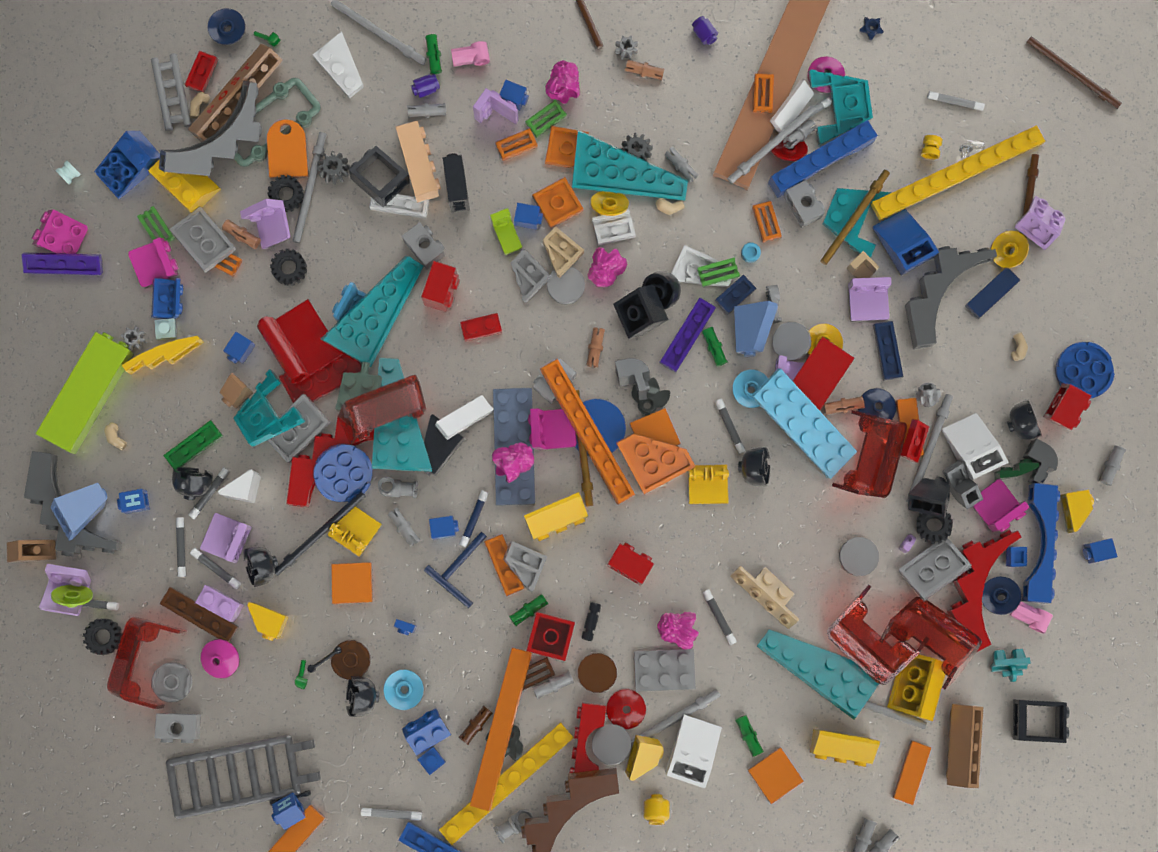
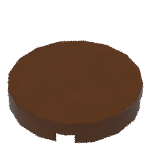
(352, 661)
(597, 672)

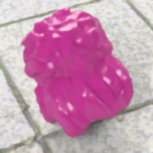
(563, 82)
(606, 267)
(513, 460)
(678, 629)

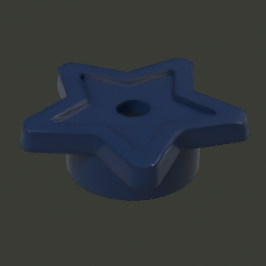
(875, 23)

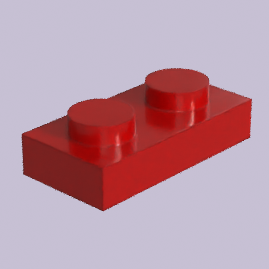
(201, 71)
(481, 327)
(915, 440)

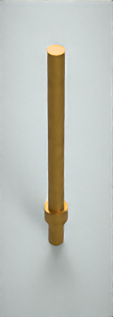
(875, 187)
(587, 485)

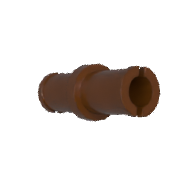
(475, 725)

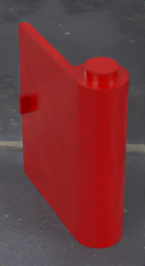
(298, 342)

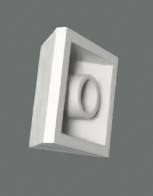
(243, 488)

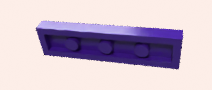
(62, 263)
(687, 335)

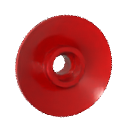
(797, 152)
(626, 698)

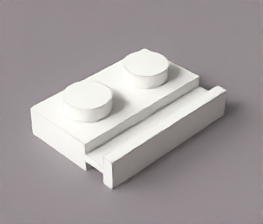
(613, 228)

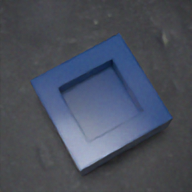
(1016, 556)
(404, 627)
(431, 760)

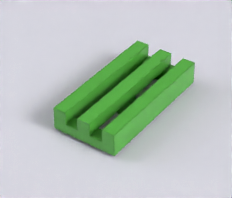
(537, 133)
(147, 214)
(715, 265)

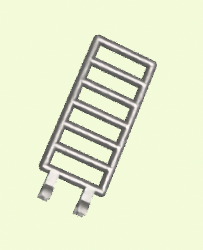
(229, 753)

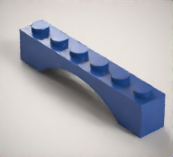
(806, 167)
(1043, 503)

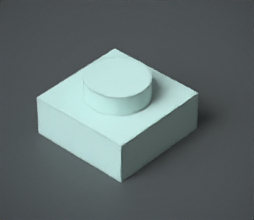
(165, 329)

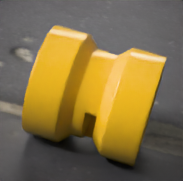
(931, 147)

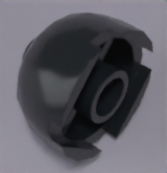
(666, 286)
(1024, 421)
(755, 466)
(191, 482)
(260, 565)
(361, 696)

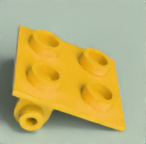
(708, 484)
(354, 530)

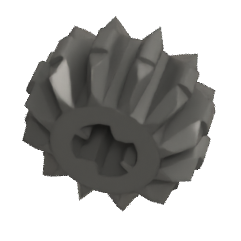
(642, 145)
(330, 174)

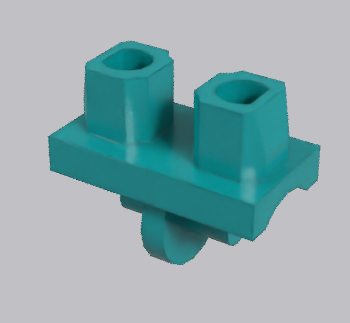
(1010, 667)

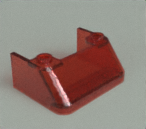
(381, 407)
(877, 457)
(134, 634)
(946, 636)
(863, 647)

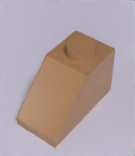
(234, 391)
(31, 550)

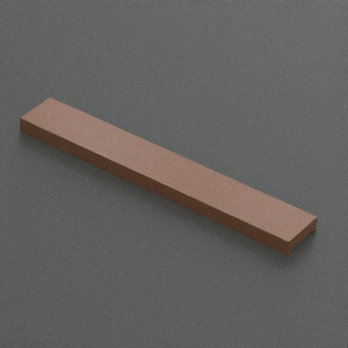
(783, 60)

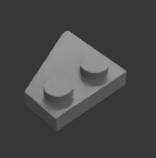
(529, 274)
(525, 564)

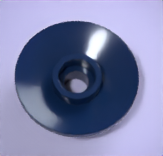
(220, 21)
(880, 396)
(1001, 586)

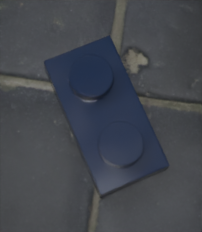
(735, 294)

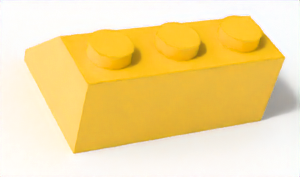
(188, 189)
(556, 517)
(918, 688)
(843, 747)

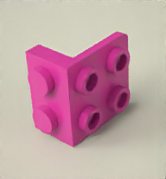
(59, 233)
(153, 262)
(550, 430)
(999, 506)

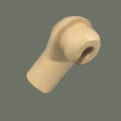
(196, 103)
(669, 208)
(1022, 347)
(111, 436)

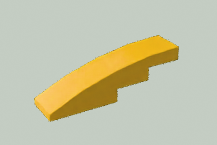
(169, 351)

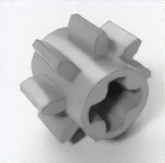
(630, 50)
(131, 334)
(928, 394)

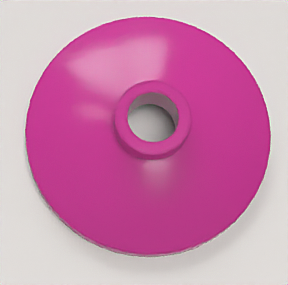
(827, 63)
(225, 653)

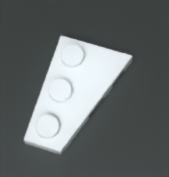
(339, 65)
(688, 262)

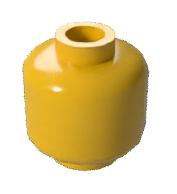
(656, 809)

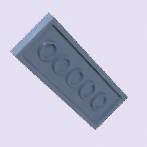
(512, 427)

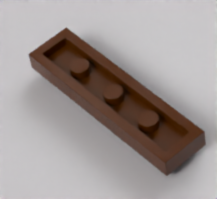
(198, 615)

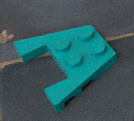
(849, 100)
(841, 209)
(258, 418)

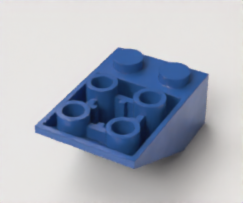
(127, 163)
(905, 241)

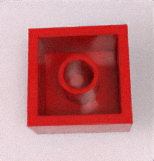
(440, 286)
(1068, 406)
(630, 564)
(550, 636)

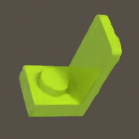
(505, 231)

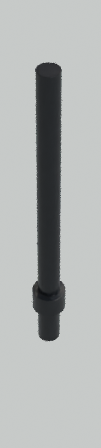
(291, 559)

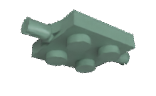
(357, 384)

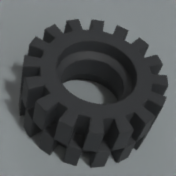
(286, 182)
(284, 256)
(934, 536)
(90, 636)

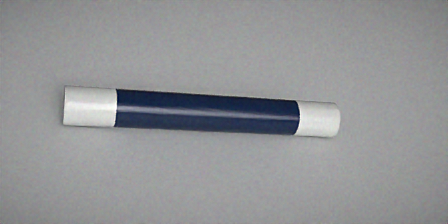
(473, 519)

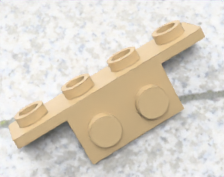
(768, 592)

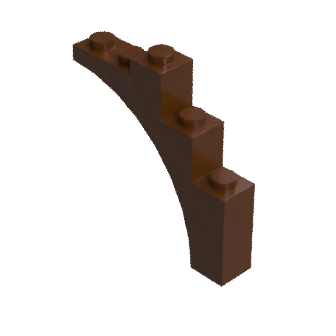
(558, 809)

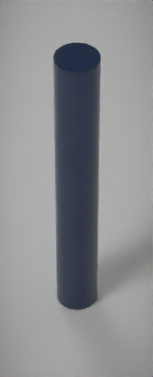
(464, 555)
(448, 586)

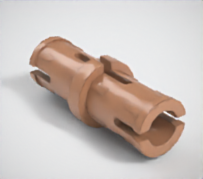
(644, 69)
(241, 234)
(595, 347)
(844, 405)

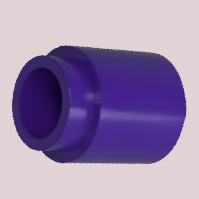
(705, 30)
(425, 85)

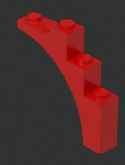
(301, 475)
(971, 584)

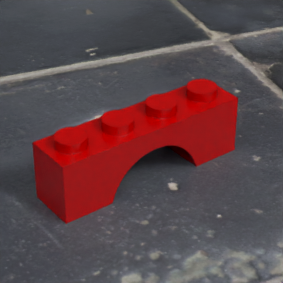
(591, 717)

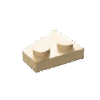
(561, 251)

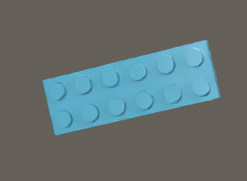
(804, 423)

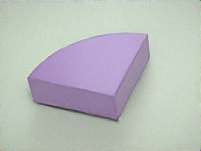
(907, 543)

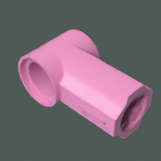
(474, 54)
(1035, 618)

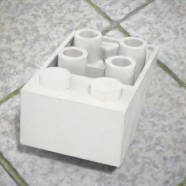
(974, 446)
(693, 751)

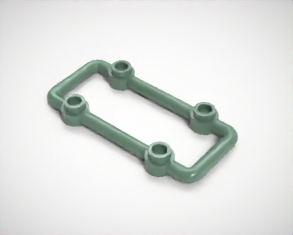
(303, 118)

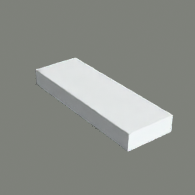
(792, 106)
(403, 205)
(464, 417)

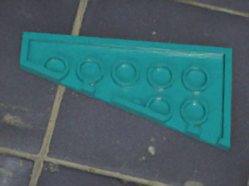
(610, 169)
(371, 319)
(400, 442)
(825, 672)

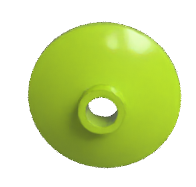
(71, 595)

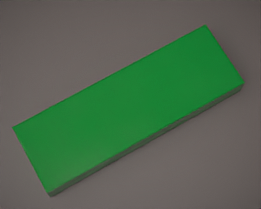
(193, 445)

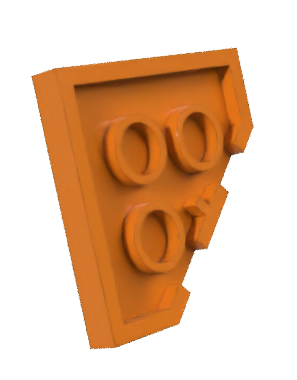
(654, 461)

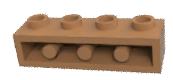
(965, 746)

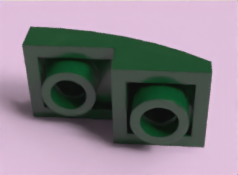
(1019, 469)

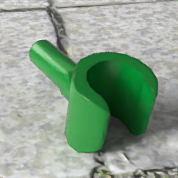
(273, 39)
(301, 682)

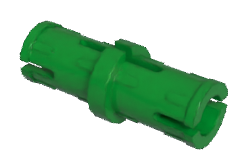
(433, 54)
(714, 346)
(528, 610)
(749, 735)

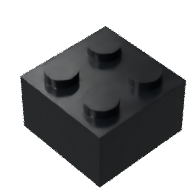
(640, 311)

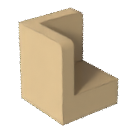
(862, 266)

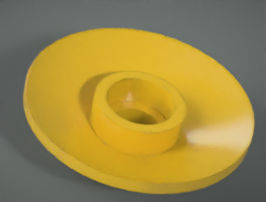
(609, 203)
(1003, 245)
(827, 331)

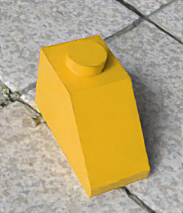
(1076, 508)
(267, 621)
(643, 756)

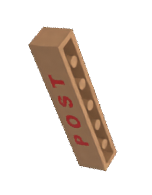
(255, 69)

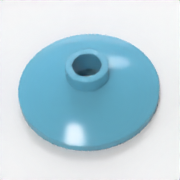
(747, 379)
(393, 692)

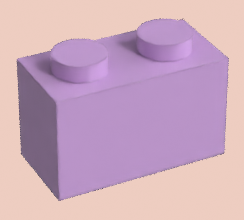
(219, 603)

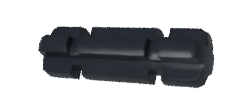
(591, 621)

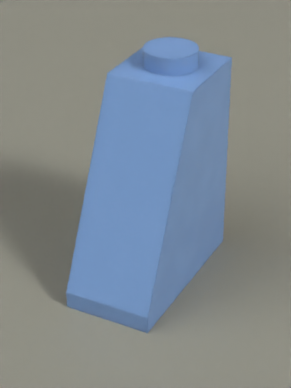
(753, 326)
(78, 508)

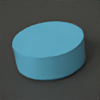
(750, 252)

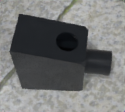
(930, 497)

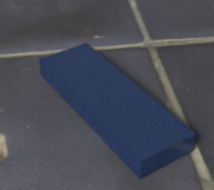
(992, 292)
(888, 350)

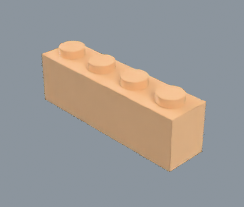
(417, 161)

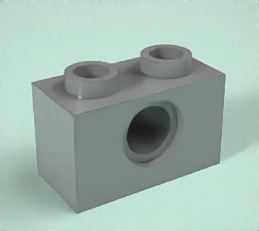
(804, 214)
(415, 237)
(165, 727)

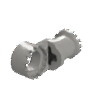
(774, 296)
(399, 488)
(511, 826)

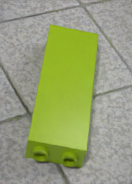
(85, 392)

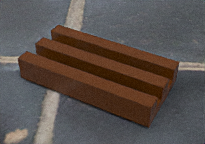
(552, 673)

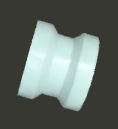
(68, 172)

